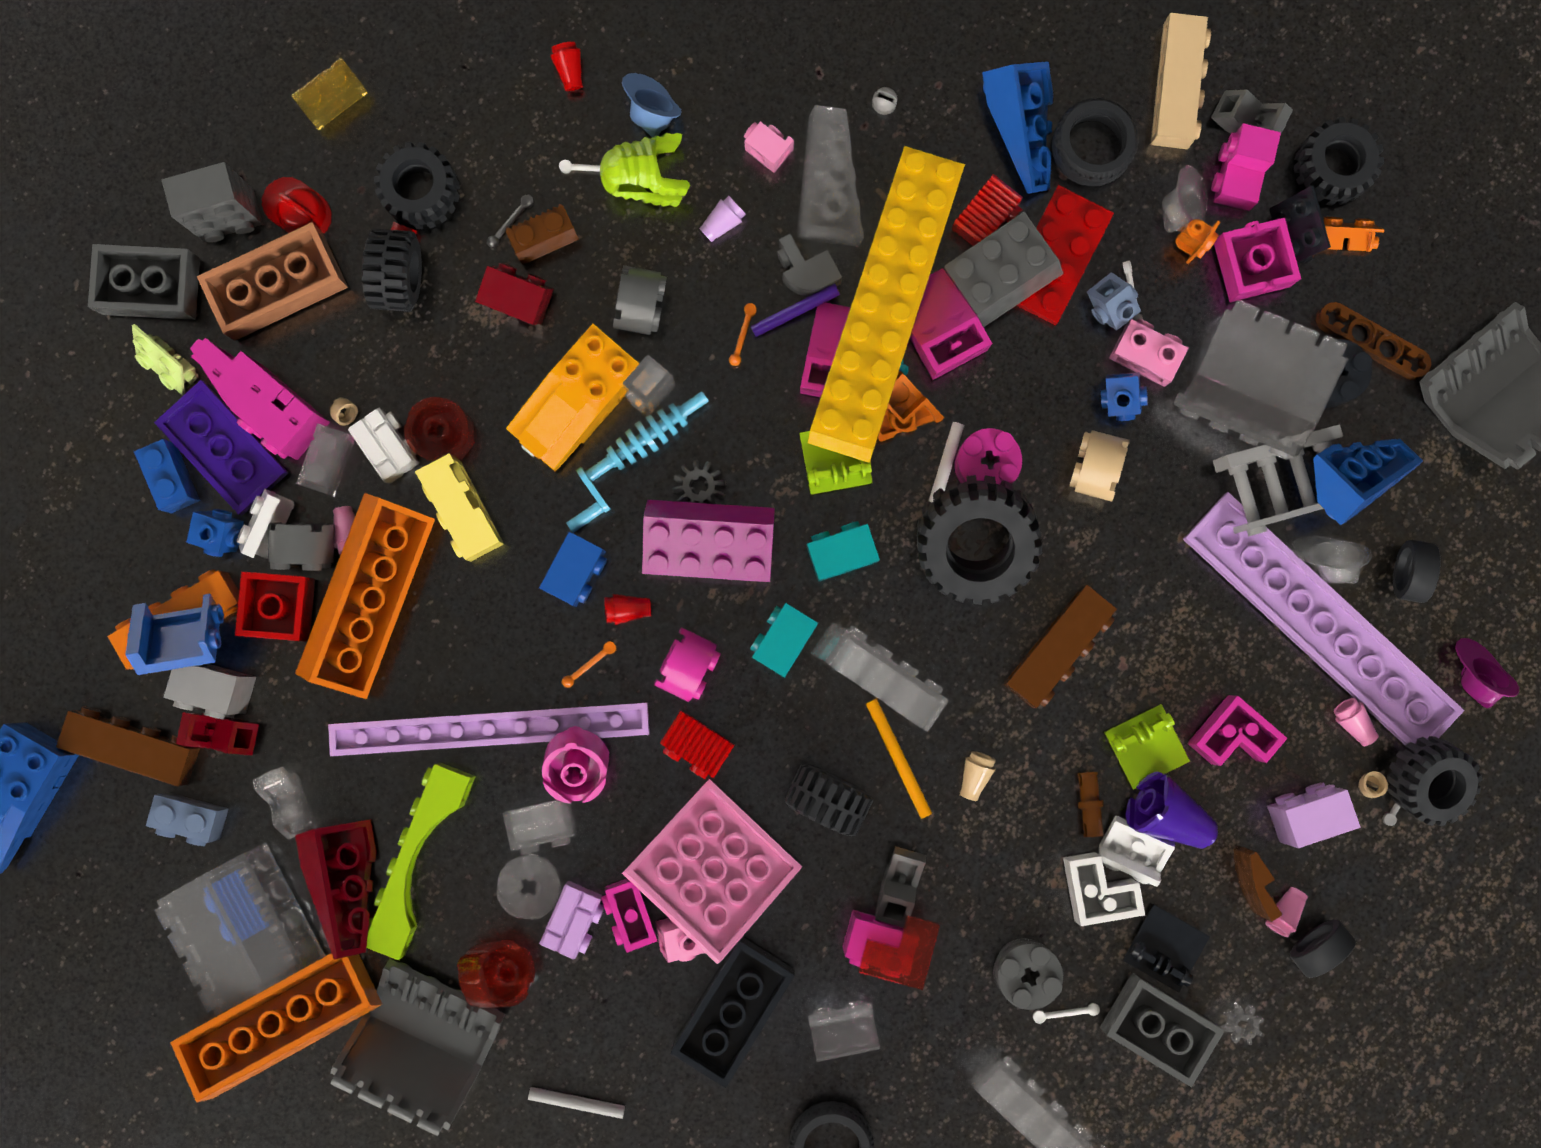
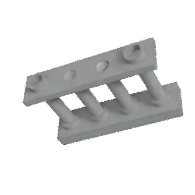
(1237, 466)

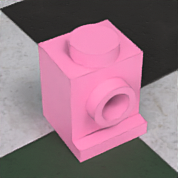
(768, 145)

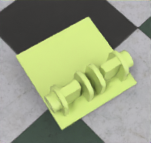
(157, 355)

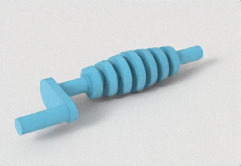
(636, 443)

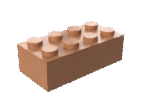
(272, 281)

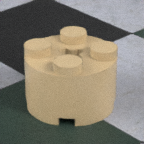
(1101, 465)

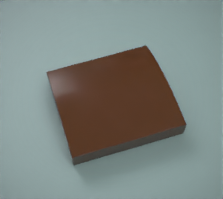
(1253, 878)

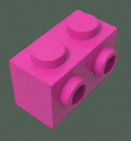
(631, 915)

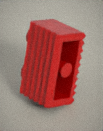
(988, 211)
(696, 744)

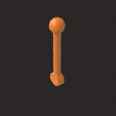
(750, 310)
(609, 648)

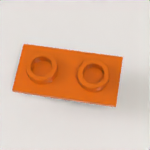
(1359, 234)
(1197, 238)

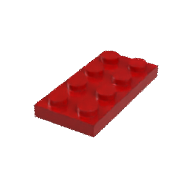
(1073, 232)

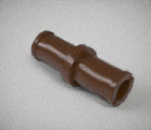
(1090, 804)

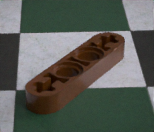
(1375, 336)

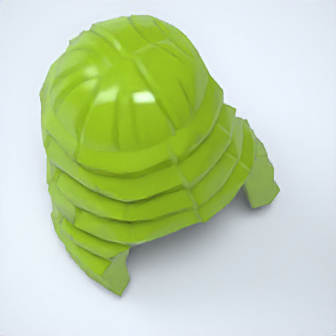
(634, 166)

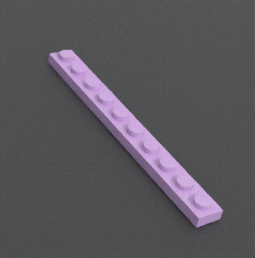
(485, 729)

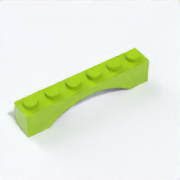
(394, 920)

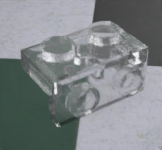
(843, 1031)

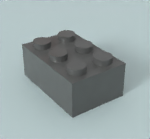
(212, 202)
(1004, 269)
(143, 281)
(1161, 1029)

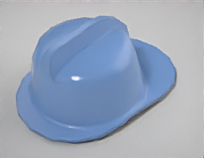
(650, 103)

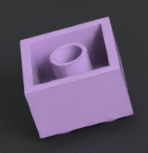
(1313, 815)

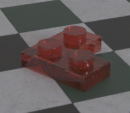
(907, 962)

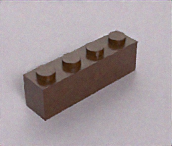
(1060, 646)
(127, 747)

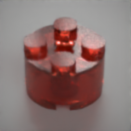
(423, 424)
(496, 974)

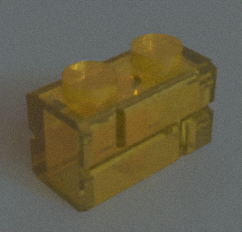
(329, 93)

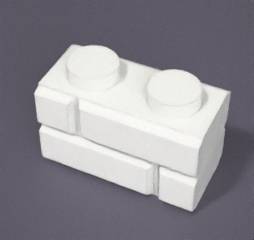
(384, 445)

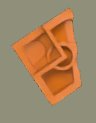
(906, 410)

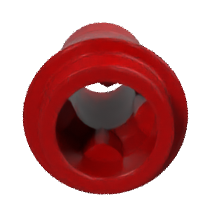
(567, 62)
(626, 608)

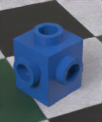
(1124, 384)
(214, 531)

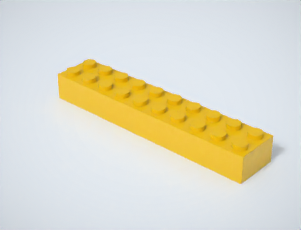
(885, 305)

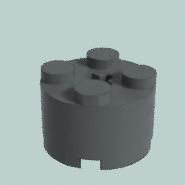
(637, 300)
(301, 544)
(1044, 981)

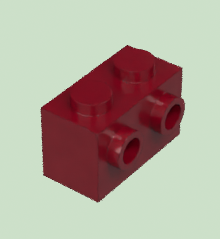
(514, 294)

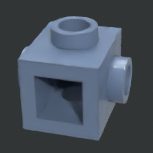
(1113, 301)

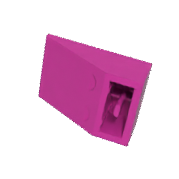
(946, 327)
(823, 344)

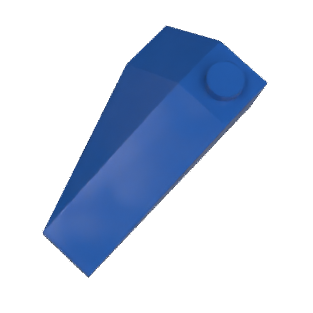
(1019, 104)
(1359, 474)

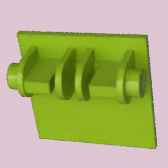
(832, 470)
(1147, 745)

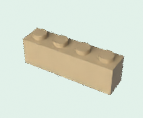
(1179, 81)

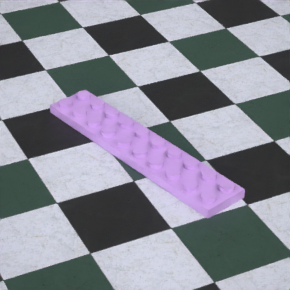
(1323, 624)

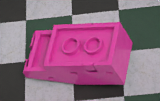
(260, 400)

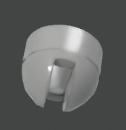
(883, 105)

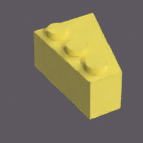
(459, 507)

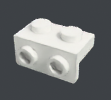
(265, 510)
(1134, 852)

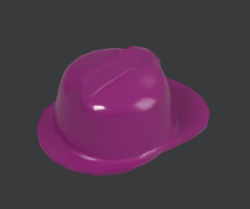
(1483, 675)

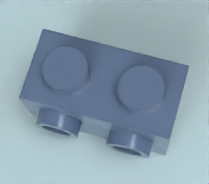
(186, 817)

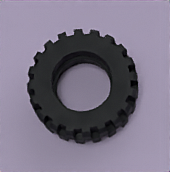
(986, 577)

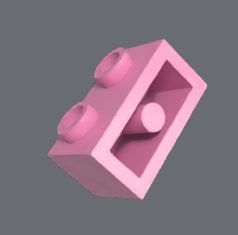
(1149, 352)

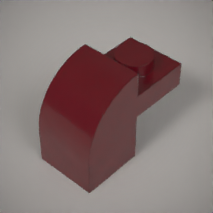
(223, 735)

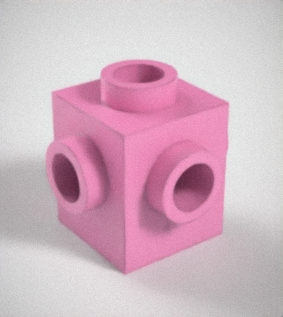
(675, 943)

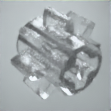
(1239, 1032)

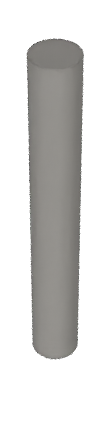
(576, 1102)

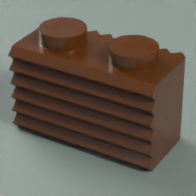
(542, 234)

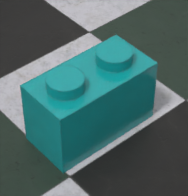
(842, 551)
(784, 639)

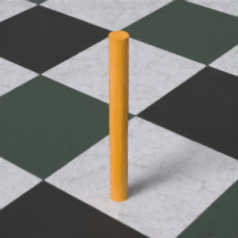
(898, 758)

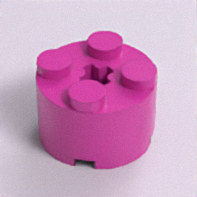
(998, 446)
(687, 665)
(575, 765)

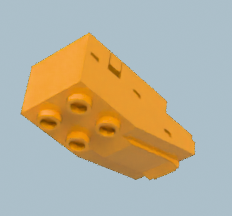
(573, 398)

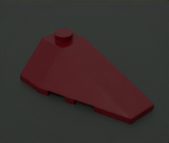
(338, 875)

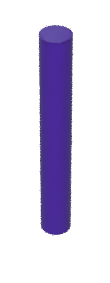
(795, 310)

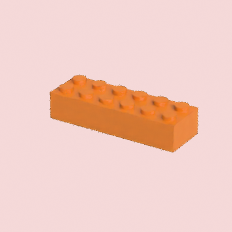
(364, 596)
(274, 1024)

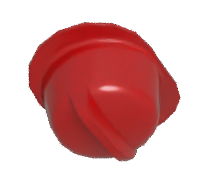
(294, 205)

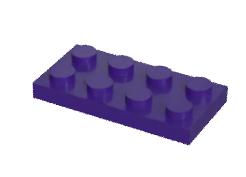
(220, 448)

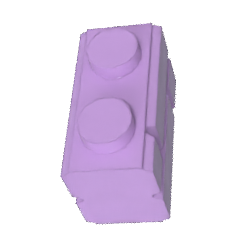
(572, 919)

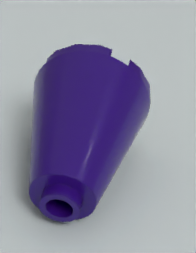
(1170, 813)

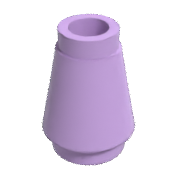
(722, 219)

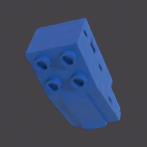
(29, 780)

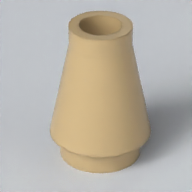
(976, 774)

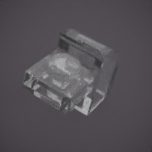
(288, 801)

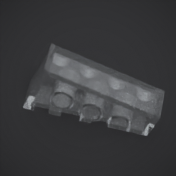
(828, 193)
(880, 675)

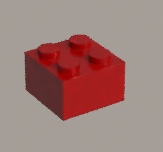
(275, 606)

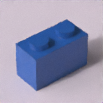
(167, 476)
(573, 570)

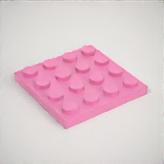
(712, 871)

